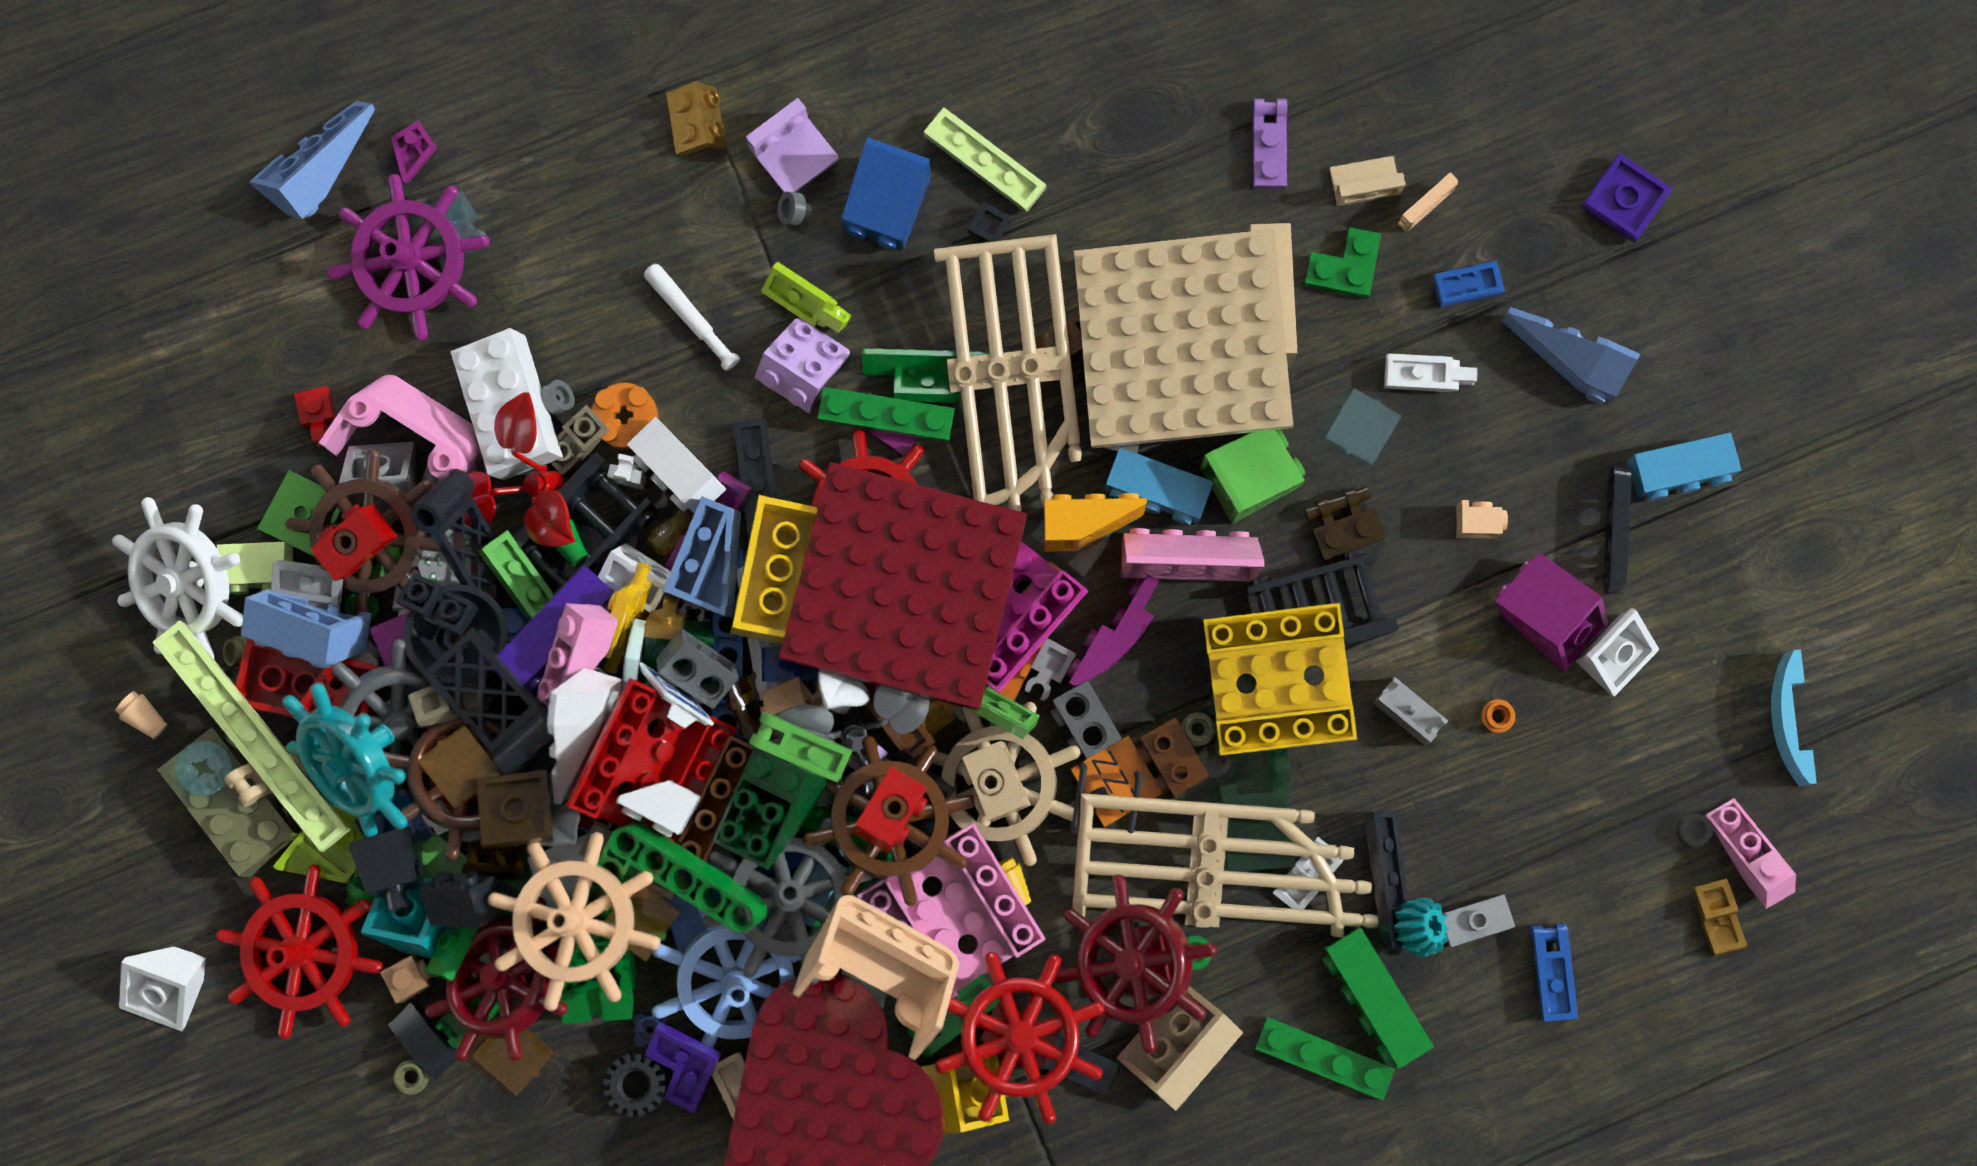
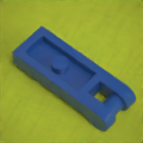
(1554, 973)

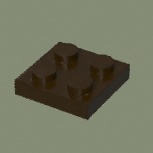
(515, 809)

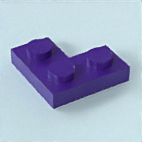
(690, 1061)

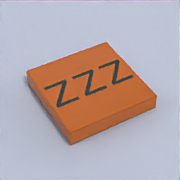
(1115, 771)

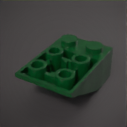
(768, 807)

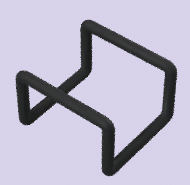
(1080, 789)

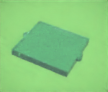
(1363, 426)

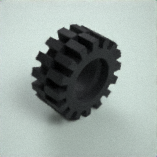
(614, 1085)

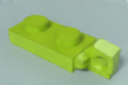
(804, 299)

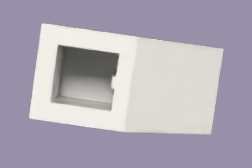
(664, 804)

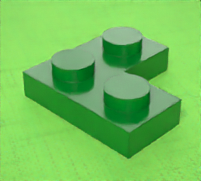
(1351, 273)

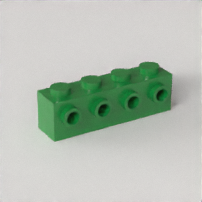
(1377, 999)

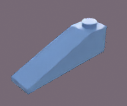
(308, 174)
(1590, 366)

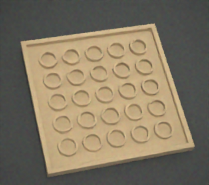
(1183, 339)

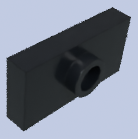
(1108, 1068)

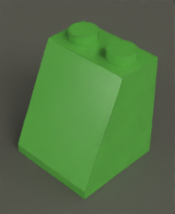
(1252, 472)

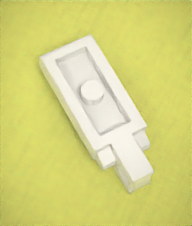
(1426, 373)

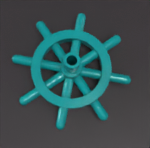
(346, 759)

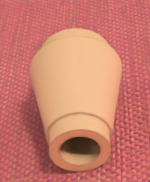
(141, 715)

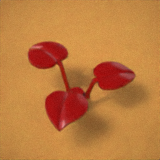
(548, 518)

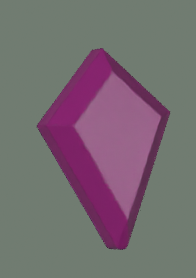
(412, 150)

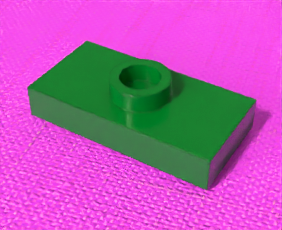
(450, 952)

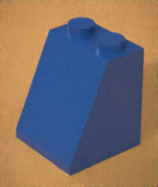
(886, 194)

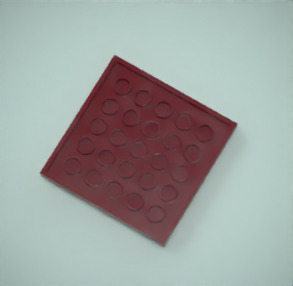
(903, 586)

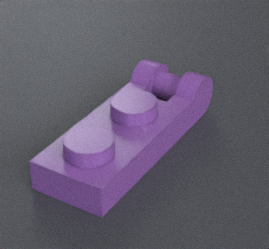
(1270, 145)

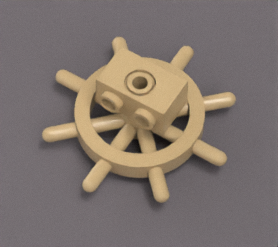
(998, 782)

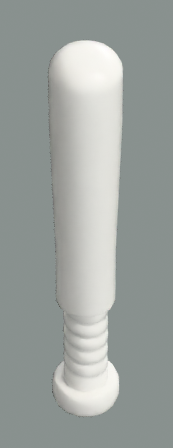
(688, 313)

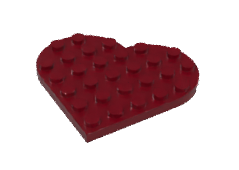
(829, 1088)

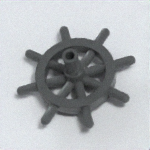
(391, 706)
(786, 897)

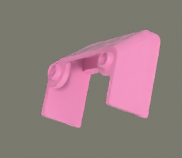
(452, 435)

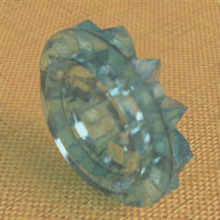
(218, 761)

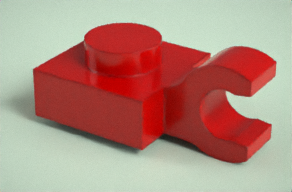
(315, 410)

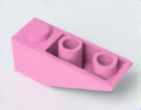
(580, 643)
(1752, 854)

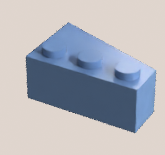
(708, 559)
(304, 630)

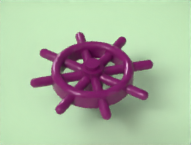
(407, 257)

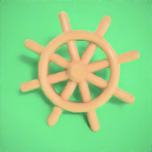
(573, 921)

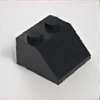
(463, 899)

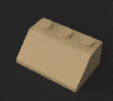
(1183, 1051)

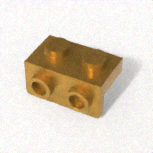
(695, 118)

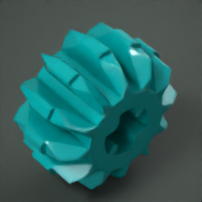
(1421, 927)

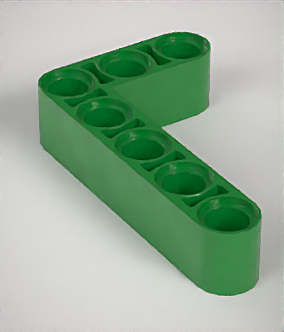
(672, 877)

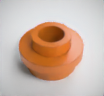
(1507, 712)

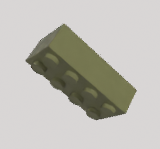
(242, 834)

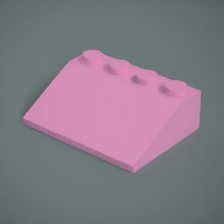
(1191, 556)

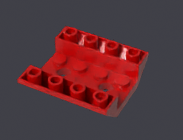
(645, 760)

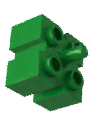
(588, 998)

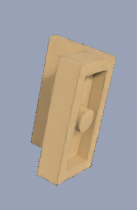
(1366, 180)

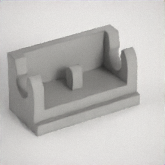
(1410, 711)

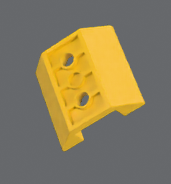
(1276, 652)

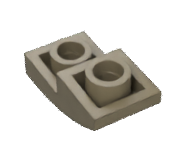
(578, 439)

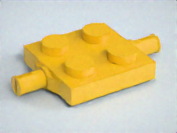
(626, 606)

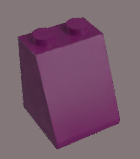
(1552, 610)

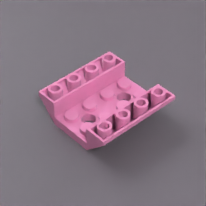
(970, 902)

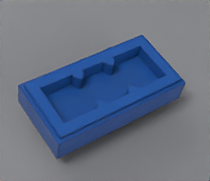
(1468, 284)

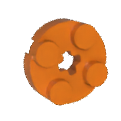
(612, 400)

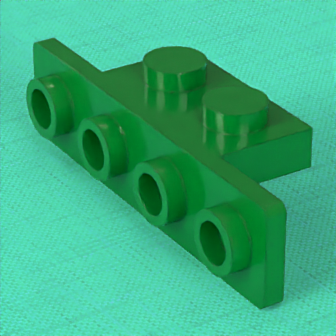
(917, 373)

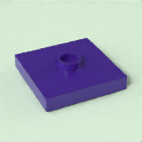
(1626, 197)

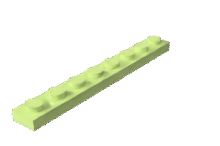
(251, 736)

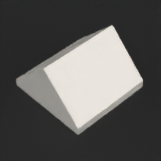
(1619, 652)

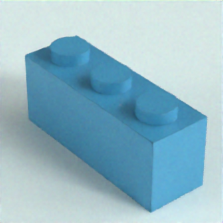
(1684, 467)
(1162, 485)

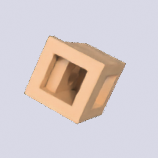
(1480, 520)

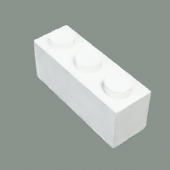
(674, 466)

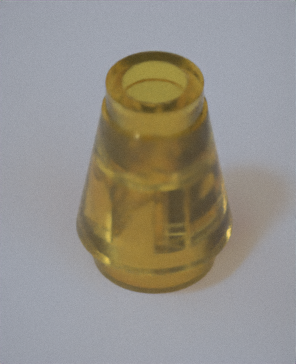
(667, 533)

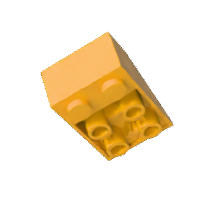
(1080, 522)

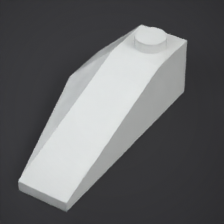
(576, 720)

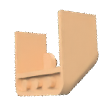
(889, 958)

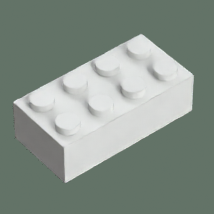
(492, 375)

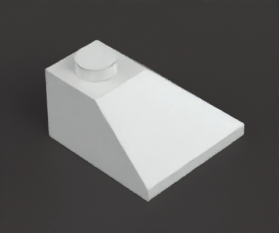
(162, 985)

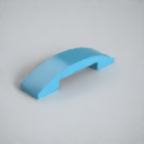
(1798, 763)

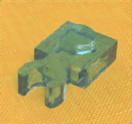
(463, 216)

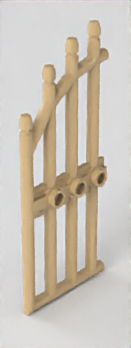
(1012, 368)
(1207, 863)

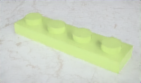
(984, 160)

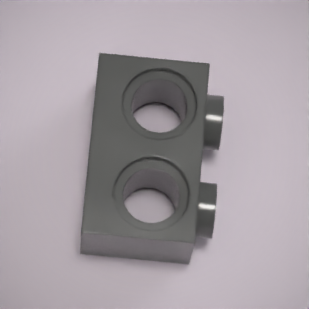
(702, 663)
(1093, 717)

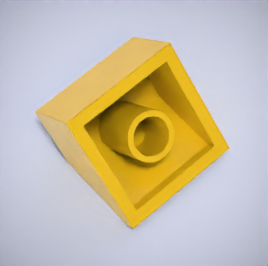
(964, 1096)

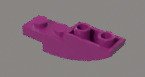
(1110, 646)

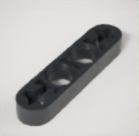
(1617, 530)

